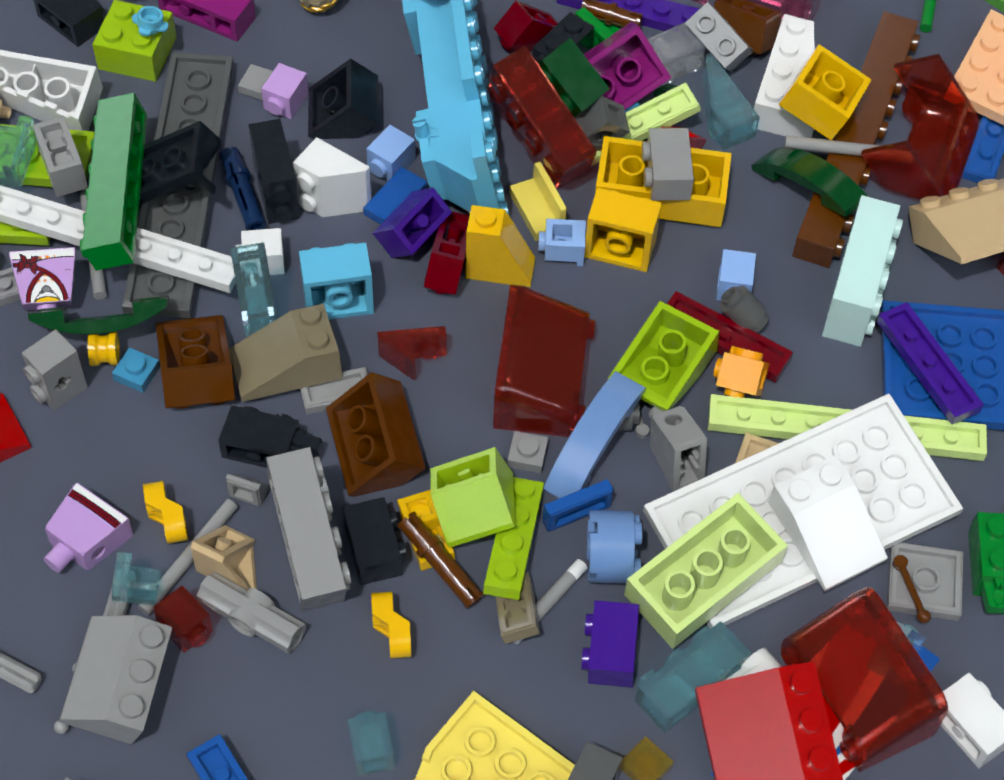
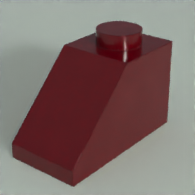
(523, 26)

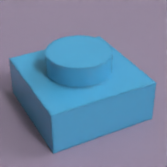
(136, 370)

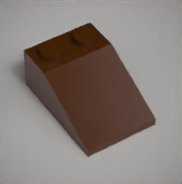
(195, 362)

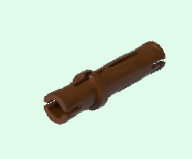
(440, 560)

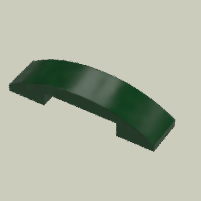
(834, 186)
(57, 317)

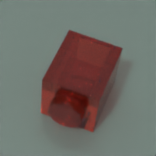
(186, 616)

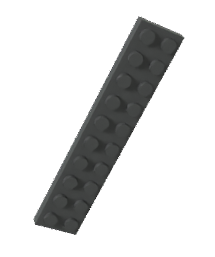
(193, 92)

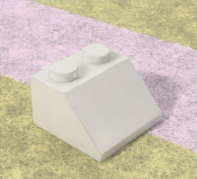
(331, 180)

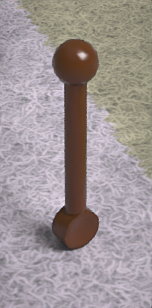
(900, 563)

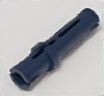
(239, 180)

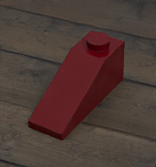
(448, 255)

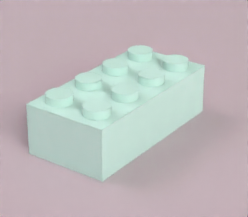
(863, 271)

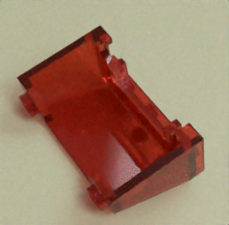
(541, 364)
(869, 678)

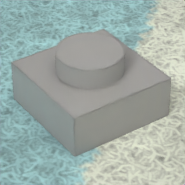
(527, 452)

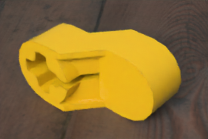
(165, 512)
(391, 624)

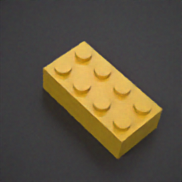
(623, 171)

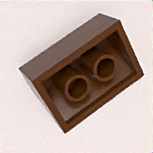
(374, 436)

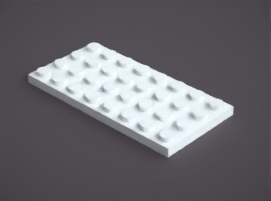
(879, 453)

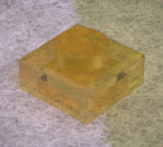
(646, 762)

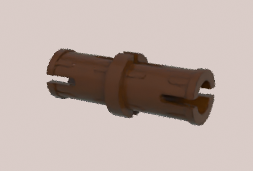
(611, 13)

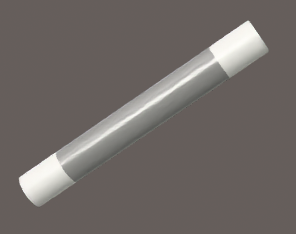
(559, 588)

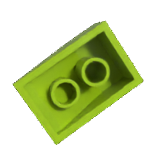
(668, 355)

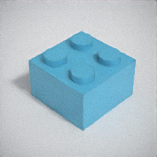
(338, 279)

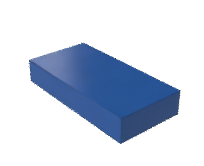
(393, 194)
(577, 505)

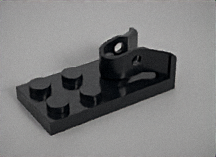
(178, 161)

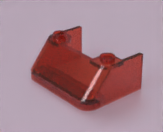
(940, 134)

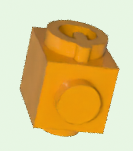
(741, 372)

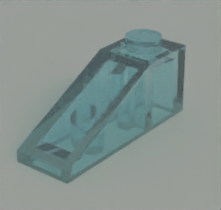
(727, 110)
(253, 287)

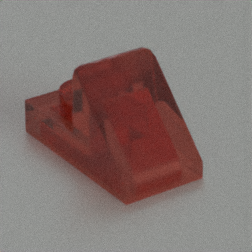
(404, 346)

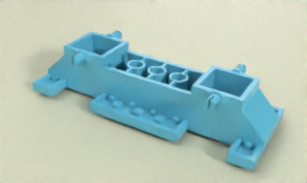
(457, 127)

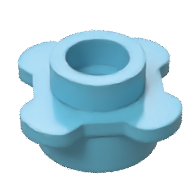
(150, 21)

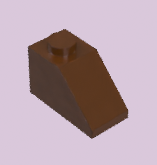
(752, 21)

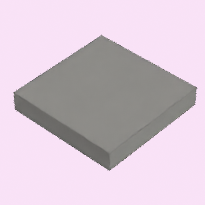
(936, 577)

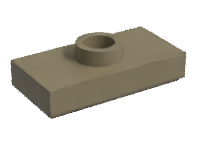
(518, 617)

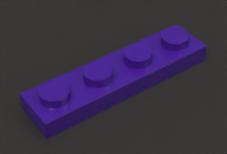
(930, 363)

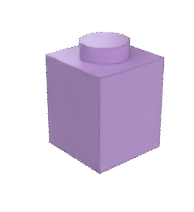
(285, 91)

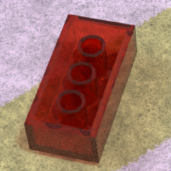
(540, 117)

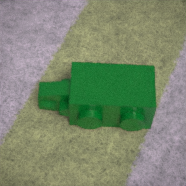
(987, 559)

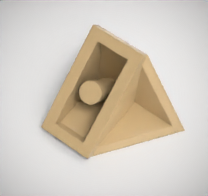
(227, 554)

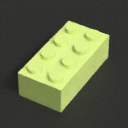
(705, 570)

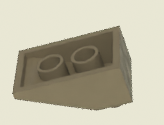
(287, 355)

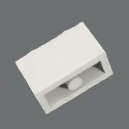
(974, 720)

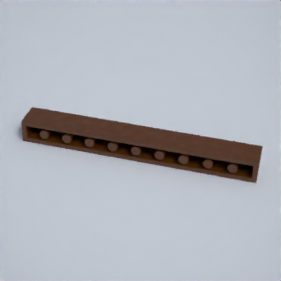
(822, 228)

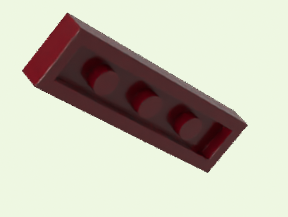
(735, 335)

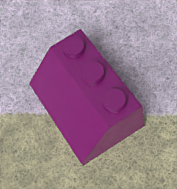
(628, 65)

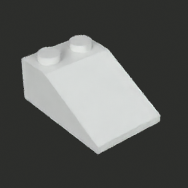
(828, 522)

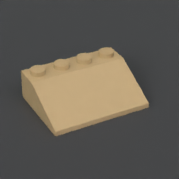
(962, 224)

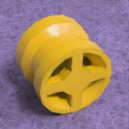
(103, 349)

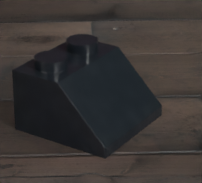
(344, 103)

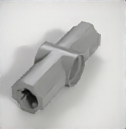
(251, 612)

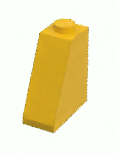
(496, 249)

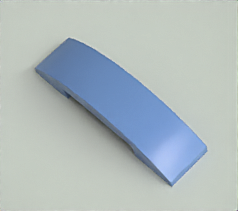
(593, 435)

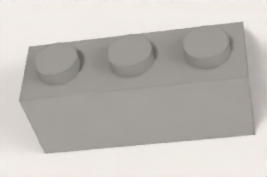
(116, 676)

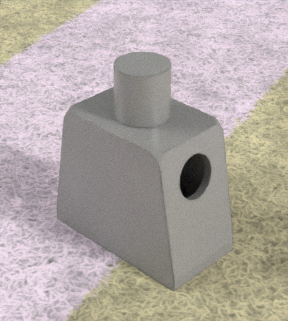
(678, 446)

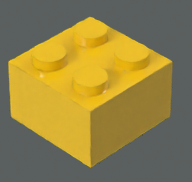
(825, 92)
(622, 229)

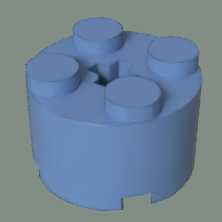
(612, 545)

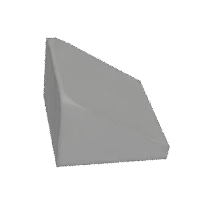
(247, 489)

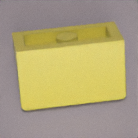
(537, 200)

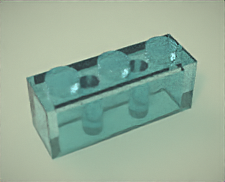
(670, 692)

